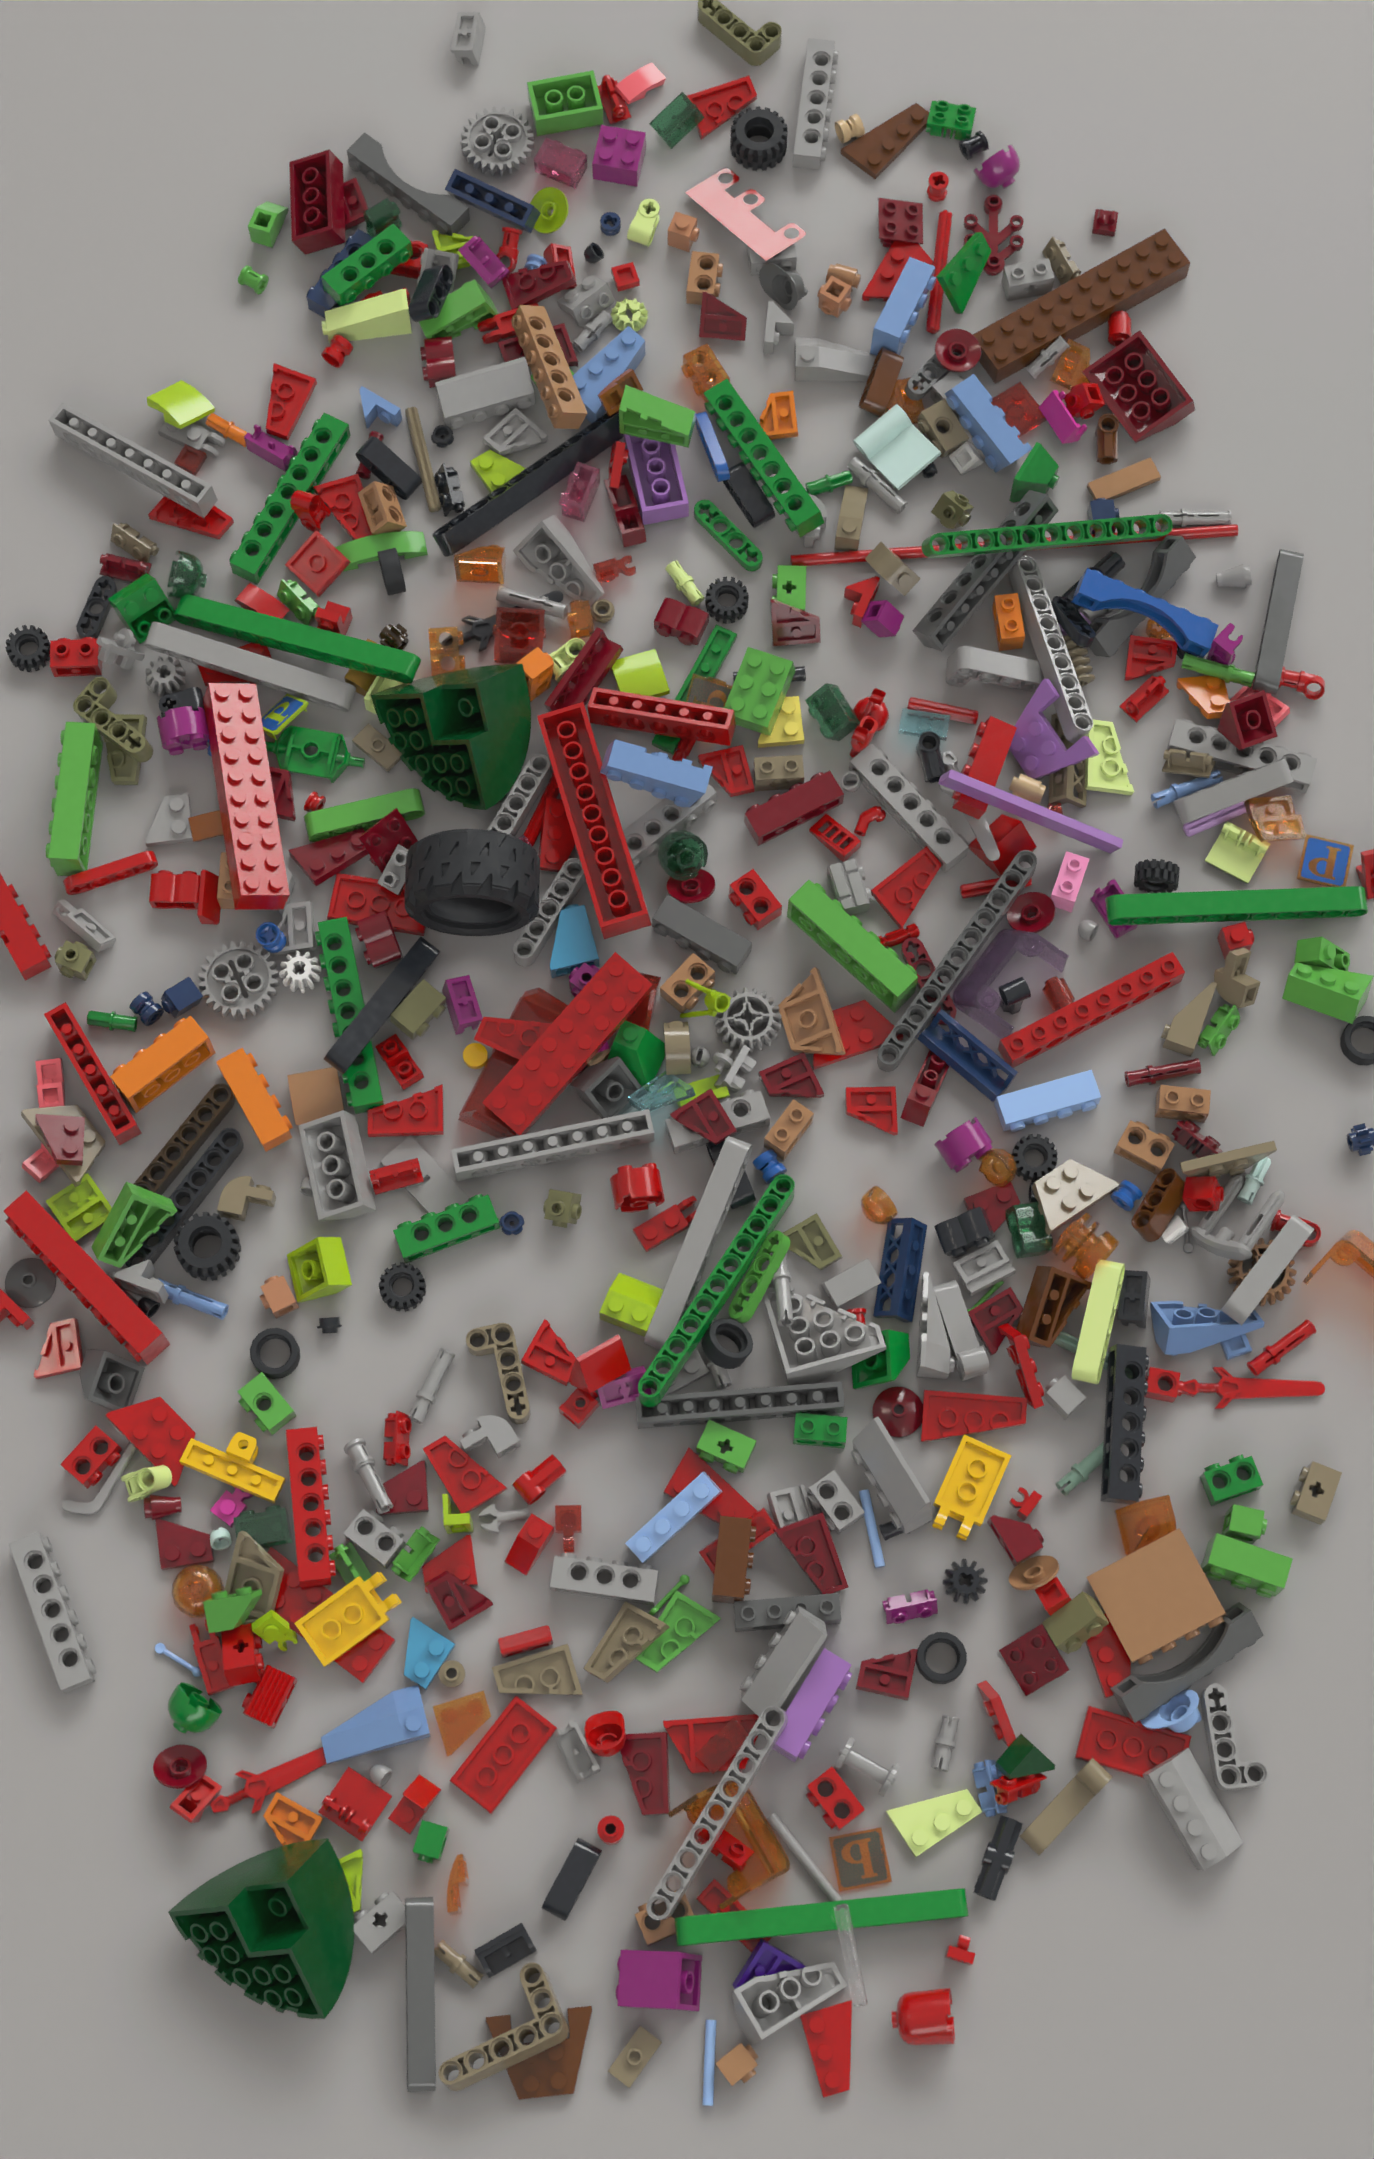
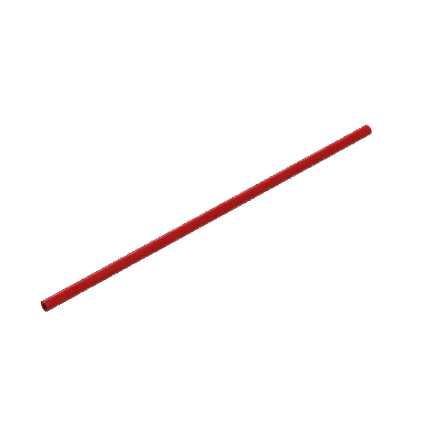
(916, 552)

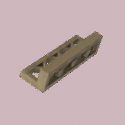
(1063, 782)

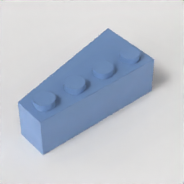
(903, 306)
(614, 359)
(986, 424)
(656, 773)

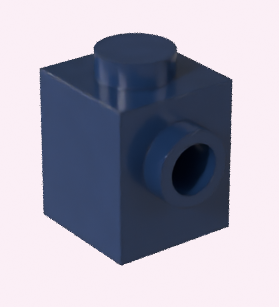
(1102, 509)
(181, 997)

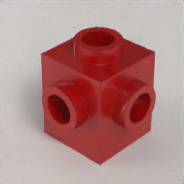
(1084, 400)

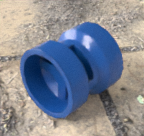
(268, 932)
(769, 1166)

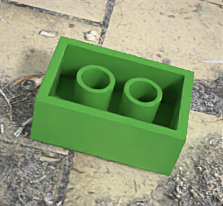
(565, 103)
(760, 690)
(1246, 1565)

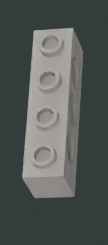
(756, 1117)
(642, 1593)

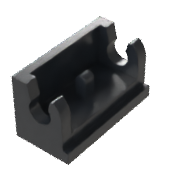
(1134, 1298)
(505, 1950)

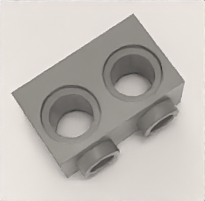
(841, 1499)
(371, 1543)

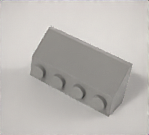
(485, 393)
(337, 1167)
(892, 1477)
(784, 1662)
(1193, 1809)

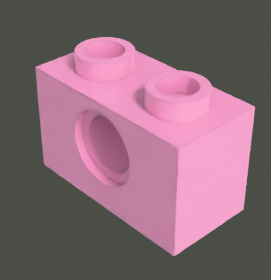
(1069, 881)

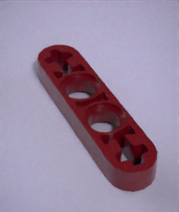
(921, 952)

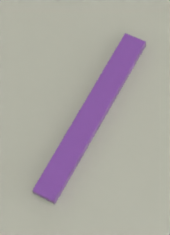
(1030, 811)

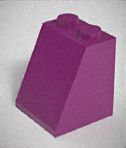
(659, 1980)

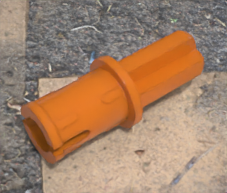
(226, 428)

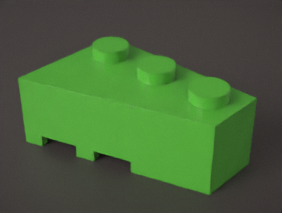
(460, 311)
(655, 418)
(1328, 990)
(130, 1222)

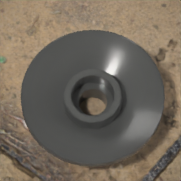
(31, 1294)

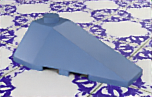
(1188, 1329)
(383, 1725)

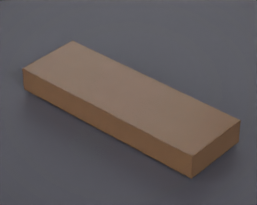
(1125, 480)

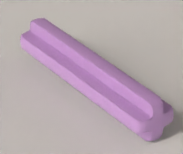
(1216, 818)

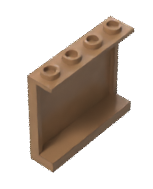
(1157, 1597)

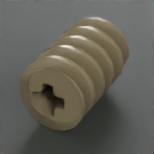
(1079, 661)

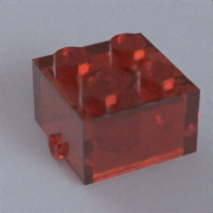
(517, 633)

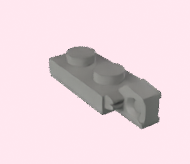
(84, 925)

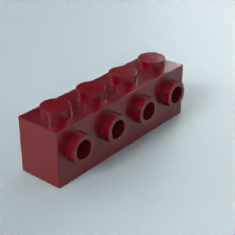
(793, 807)

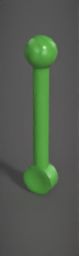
(988, 1294)
(684, 1579)

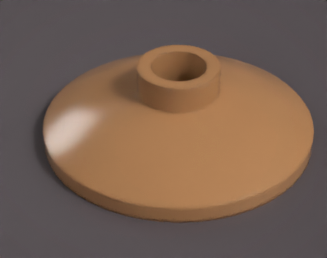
(1034, 1572)

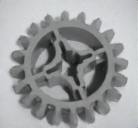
(757, 1019)

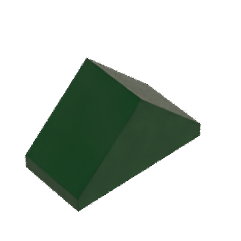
(1023, 1759)

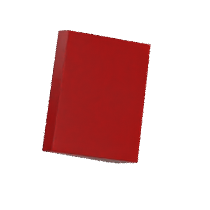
(1010, 839)
(600, 1365)

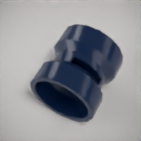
(146, 1008)

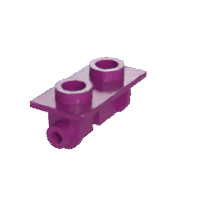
(922, 1605)

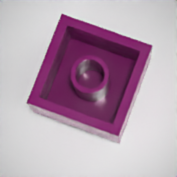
(619, 155)

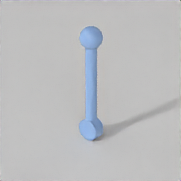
(161, 1649)

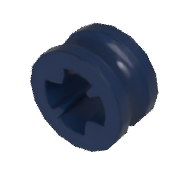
(615, 219)

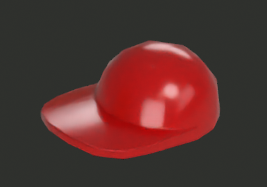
(605, 1733)

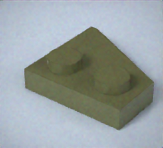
(813, 1243)

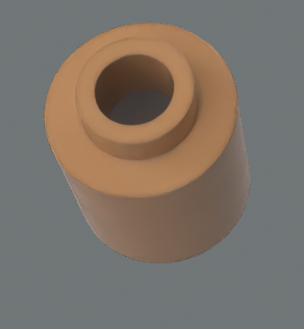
(845, 274)

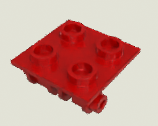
(355, 1804)

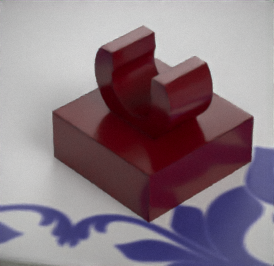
(1105, 222)

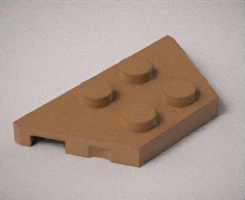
(810, 1019)

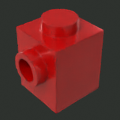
(1235, 937)

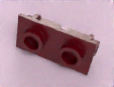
(123, 567)

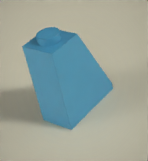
(573, 942)

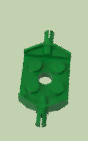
(329, 760)

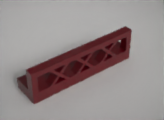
(584, 676)

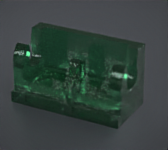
(676, 120)

